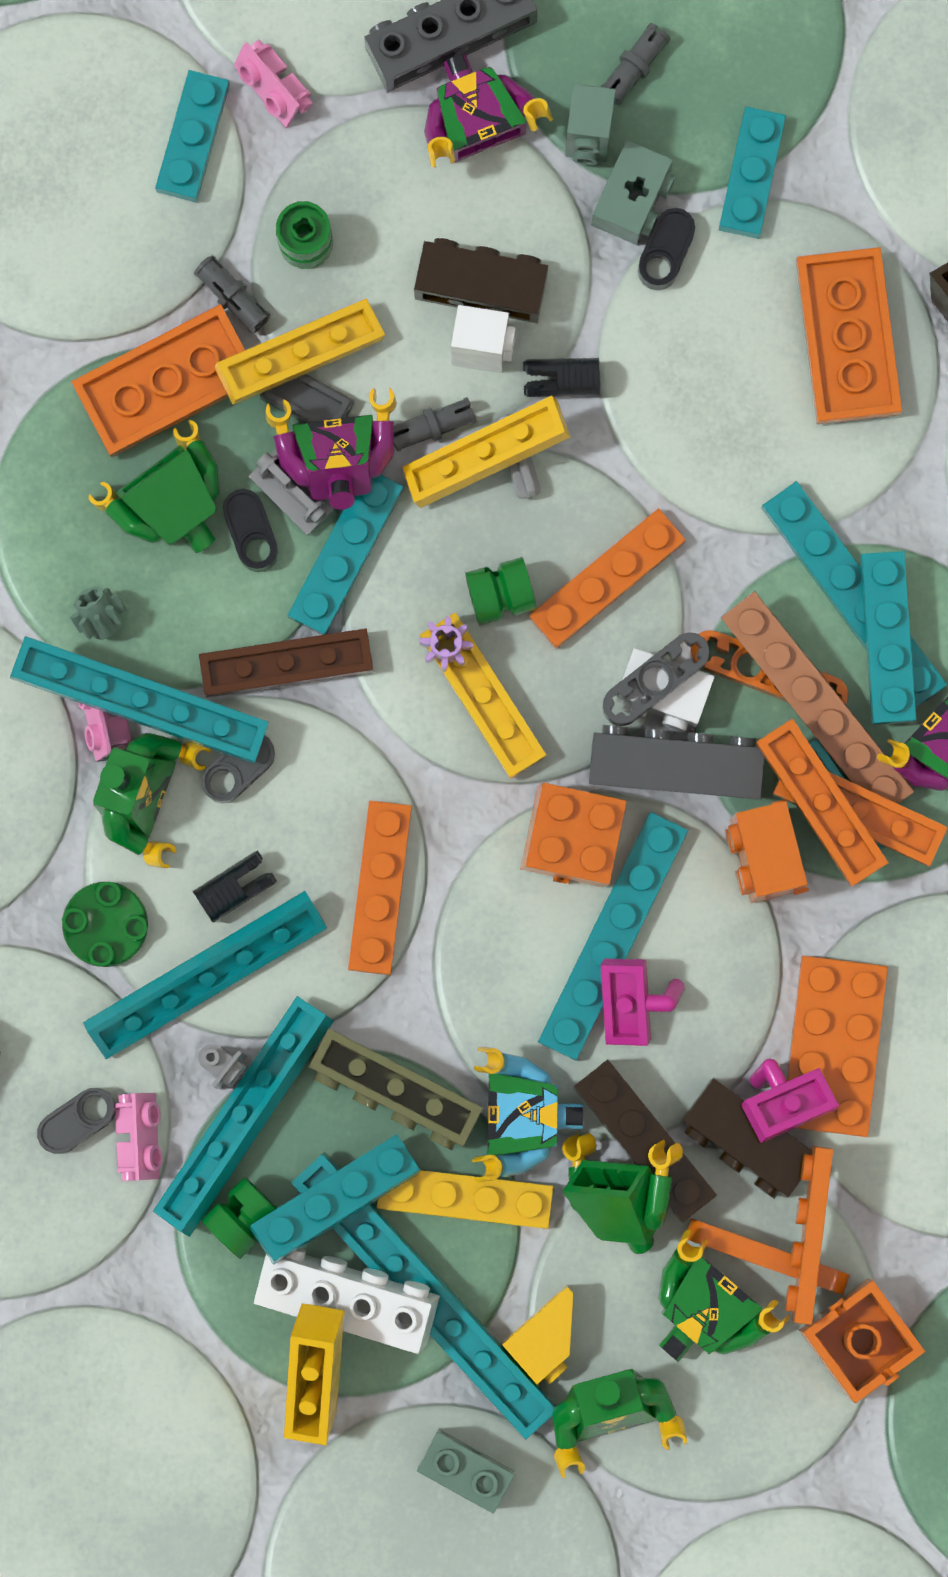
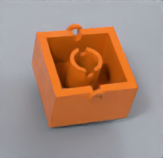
(573, 835)
(766, 852)
(862, 1341)

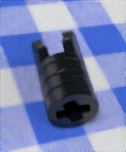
(573, 375)
(225, 894)

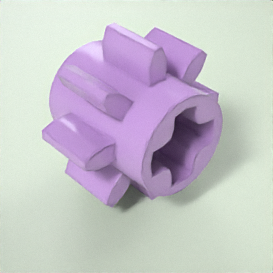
(447, 632)

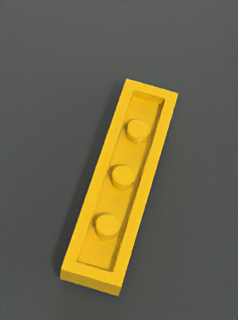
(299, 351)
(486, 451)
(489, 705)
(467, 1199)

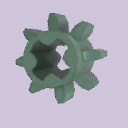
(98, 613)

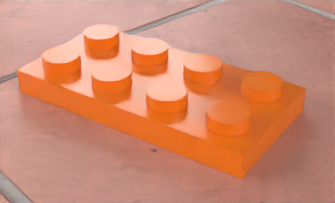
(848, 335)
(159, 381)
(840, 1034)

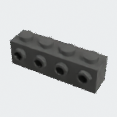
(441, 31)
(676, 765)

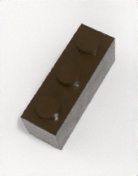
(481, 279)
(721, 1120)

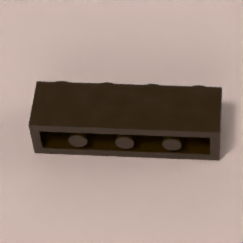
(637, 1132)

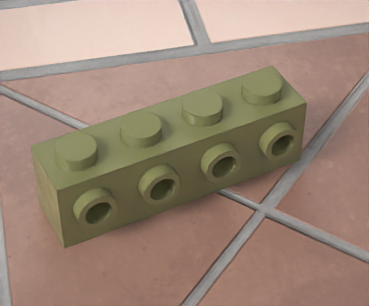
(395, 1087)

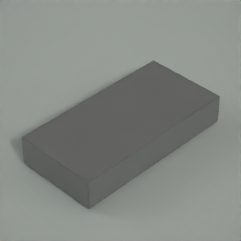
(309, 400)

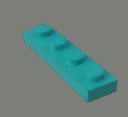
(344, 556)
(888, 638)
(334, 1199)

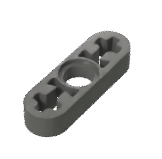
(688, 669)

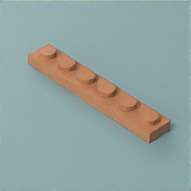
(813, 698)

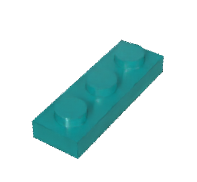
(192, 136)
(752, 172)

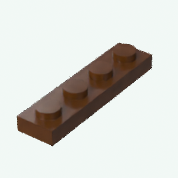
(286, 663)

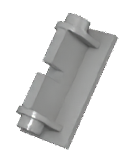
(288, 495)
(222, 1065)

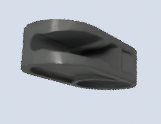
(244, 772)
(68, 1124)

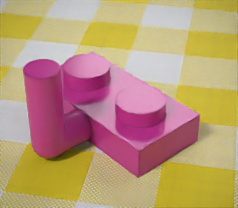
(628, 1002)
(787, 1102)

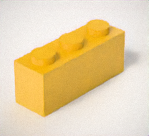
(313, 1374)

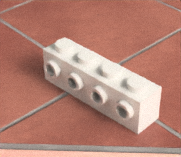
(372, 1304)

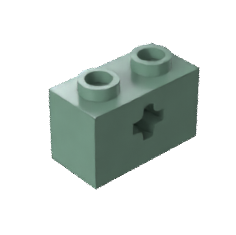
(589, 124)
(633, 169)
(466, 1471)

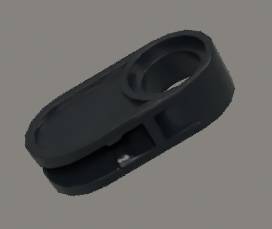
(668, 241)
(249, 522)

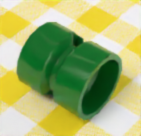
(304, 235)
(500, 591)
(232, 1220)

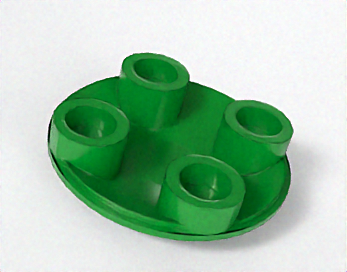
(105, 924)

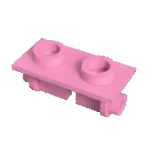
(259, 68)
(104, 732)
(140, 1117)

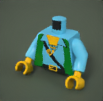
(521, 1115)

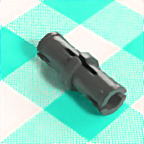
(636, 62)
(232, 294)
(433, 424)

